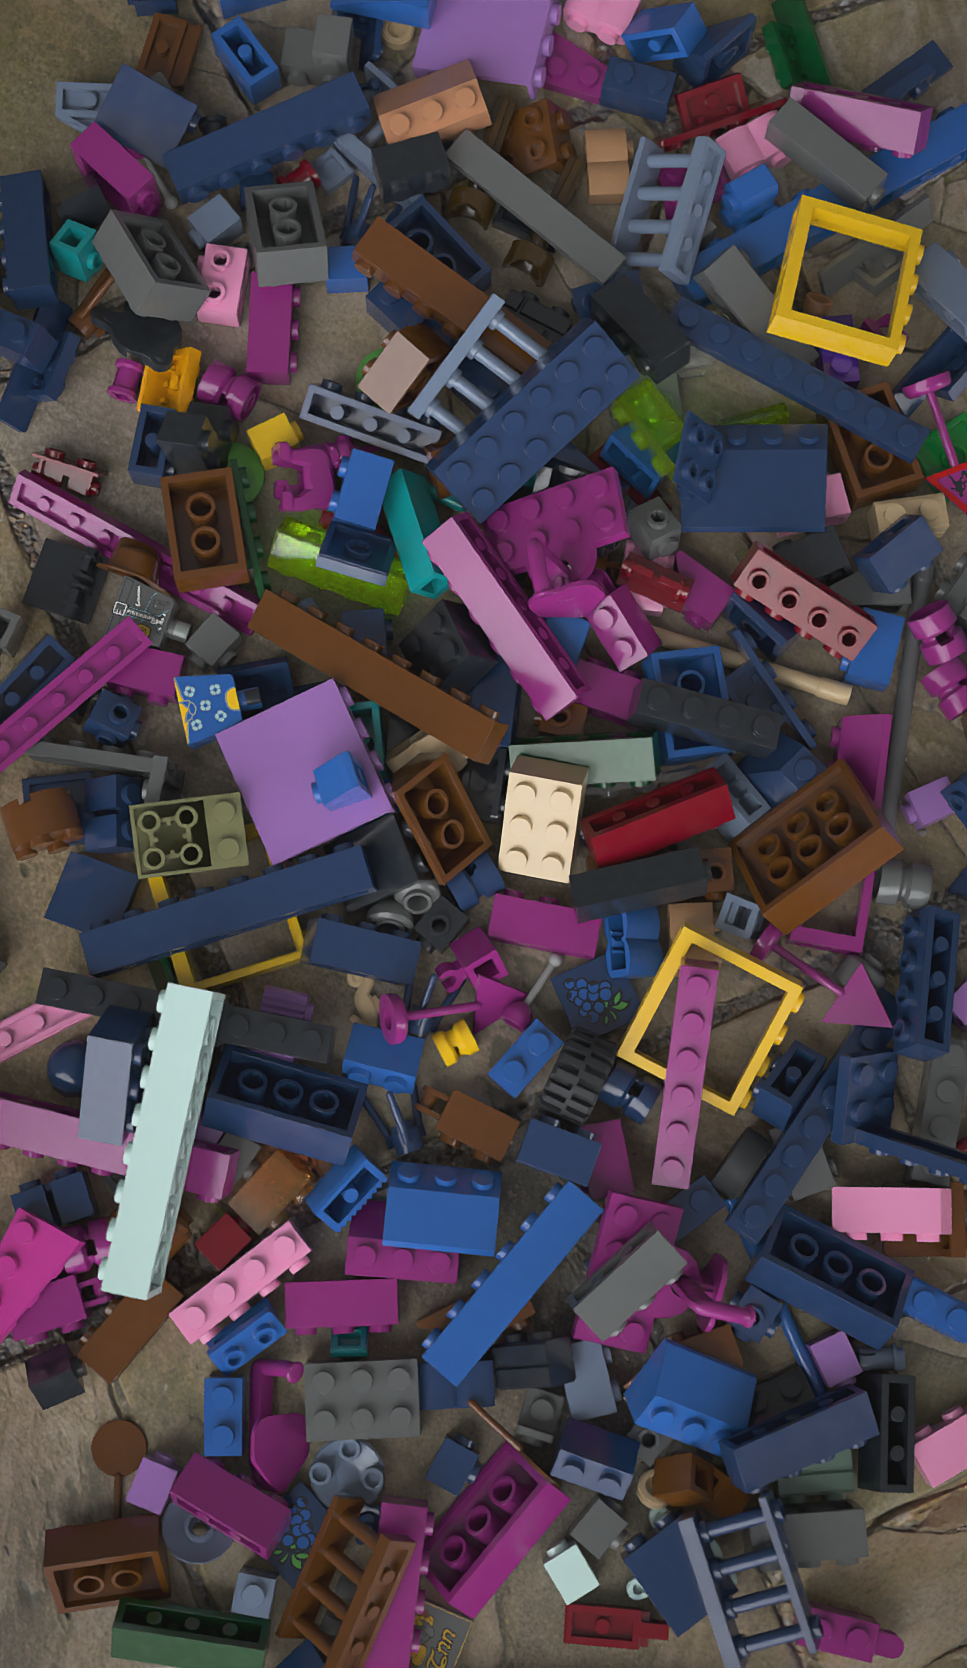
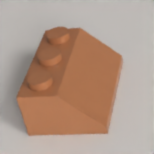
(436, 102)

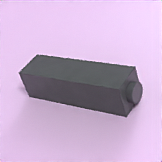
(826, 156)

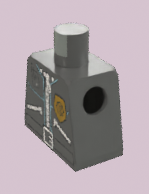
(151, 612)

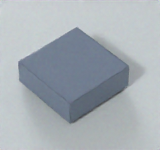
(332, 170)

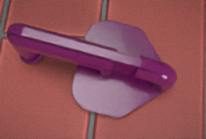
(277, 1440)

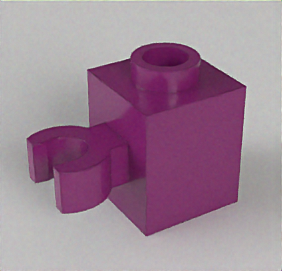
(473, 956)

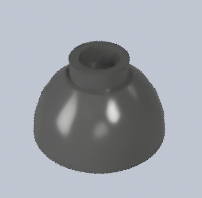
(390, 915)

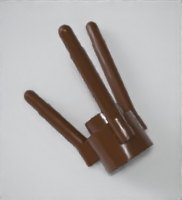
(81, 315)

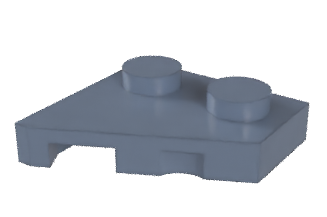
(79, 103)

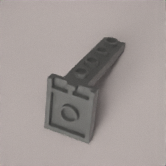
(164, 779)

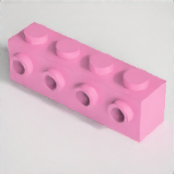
(240, 1282)

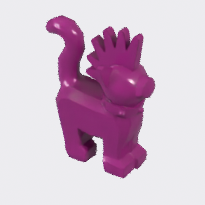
(315, 472)

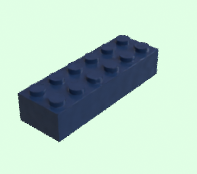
(533, 419)

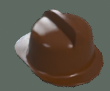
(136, 561)

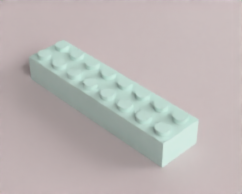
(162, 1141)

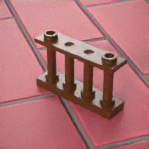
(375, 1585)

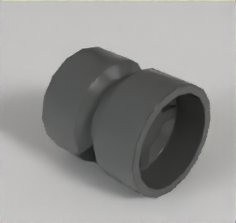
(906, 884)

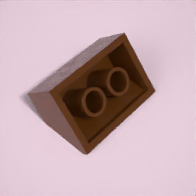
(439, 814)
(105, 1560)

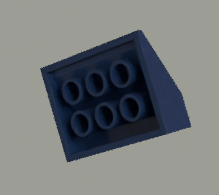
(765, 481)

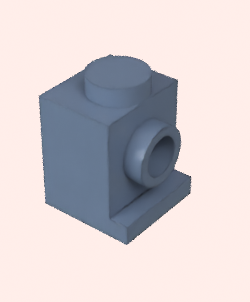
(741, 916)

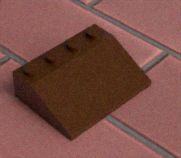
(814, 847)

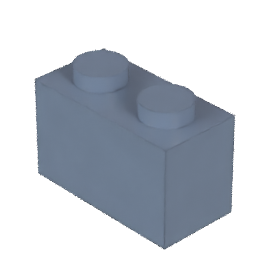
(592, 1390)

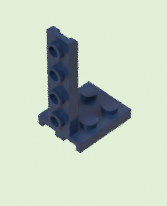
(865, 1114)

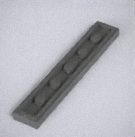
(535, 208)

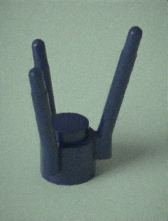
(353, 232)
(423, 1026)
(405, 1136)

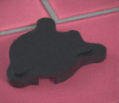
(145, 337)

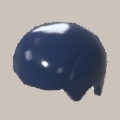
(66, 1068)

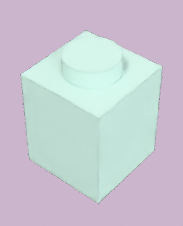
(569, 1570)

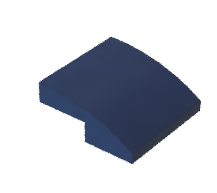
(91, 893)

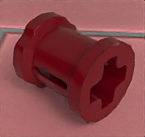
(303, 173)

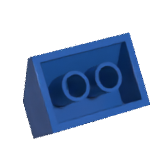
(693, 670)
(442, 1208)
(691, 1396)

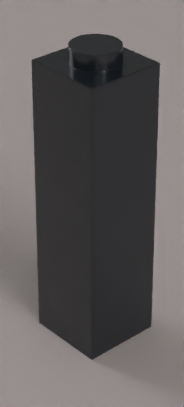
(639, 884)

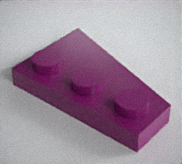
(573, 71)

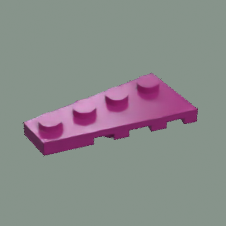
(29, 1259)

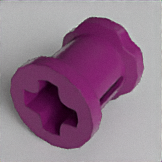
(126, 380)

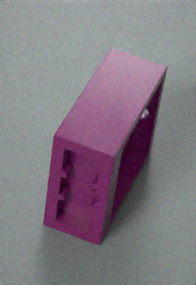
(117, 172)
(838, 942)

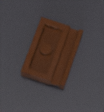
(170, 49)

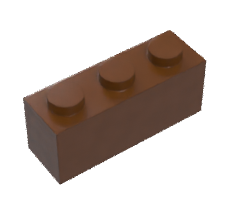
(127, 1330)

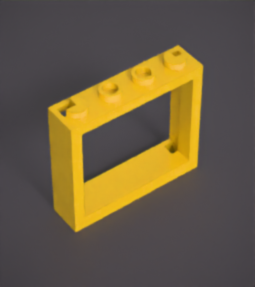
(830, 334)
(182, 962)
(774, 1032)

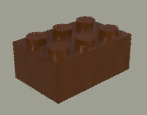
(865, 468)
(204, 530)

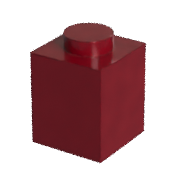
(225, 1240)

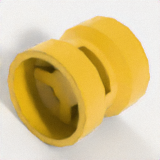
(455, 1042)

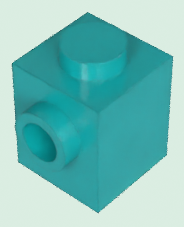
(75, 251)

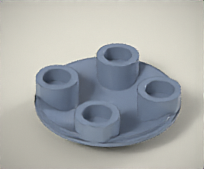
(347, 1470)

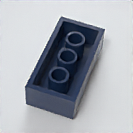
(284, 1105)
(831, 1277)

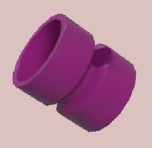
(223, 387)
(932, 621)
(950, 686)
(84, 1258)

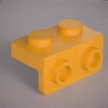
(173, 387)

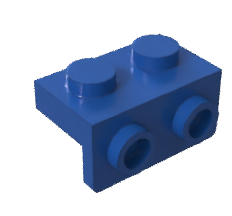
(246, 1337)

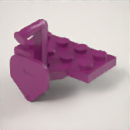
(559, 530)
(703, 1291)

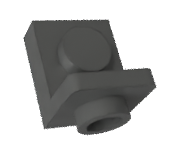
(539, 1416)

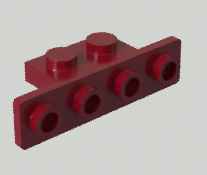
(712, 107)

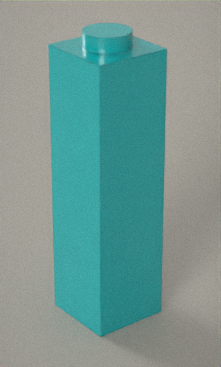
(411, 520)

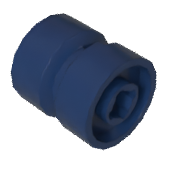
(474, 881)
(619, 1083)

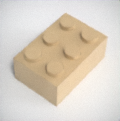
(542, 818)

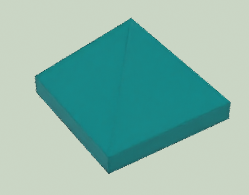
(350, 1345)

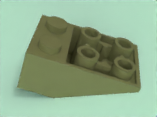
(189, 835)

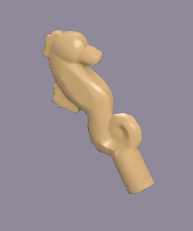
(365, 1004)

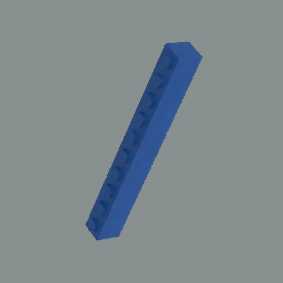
(767, 237)

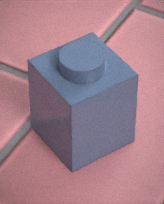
(214, 224)
(255, 1592)

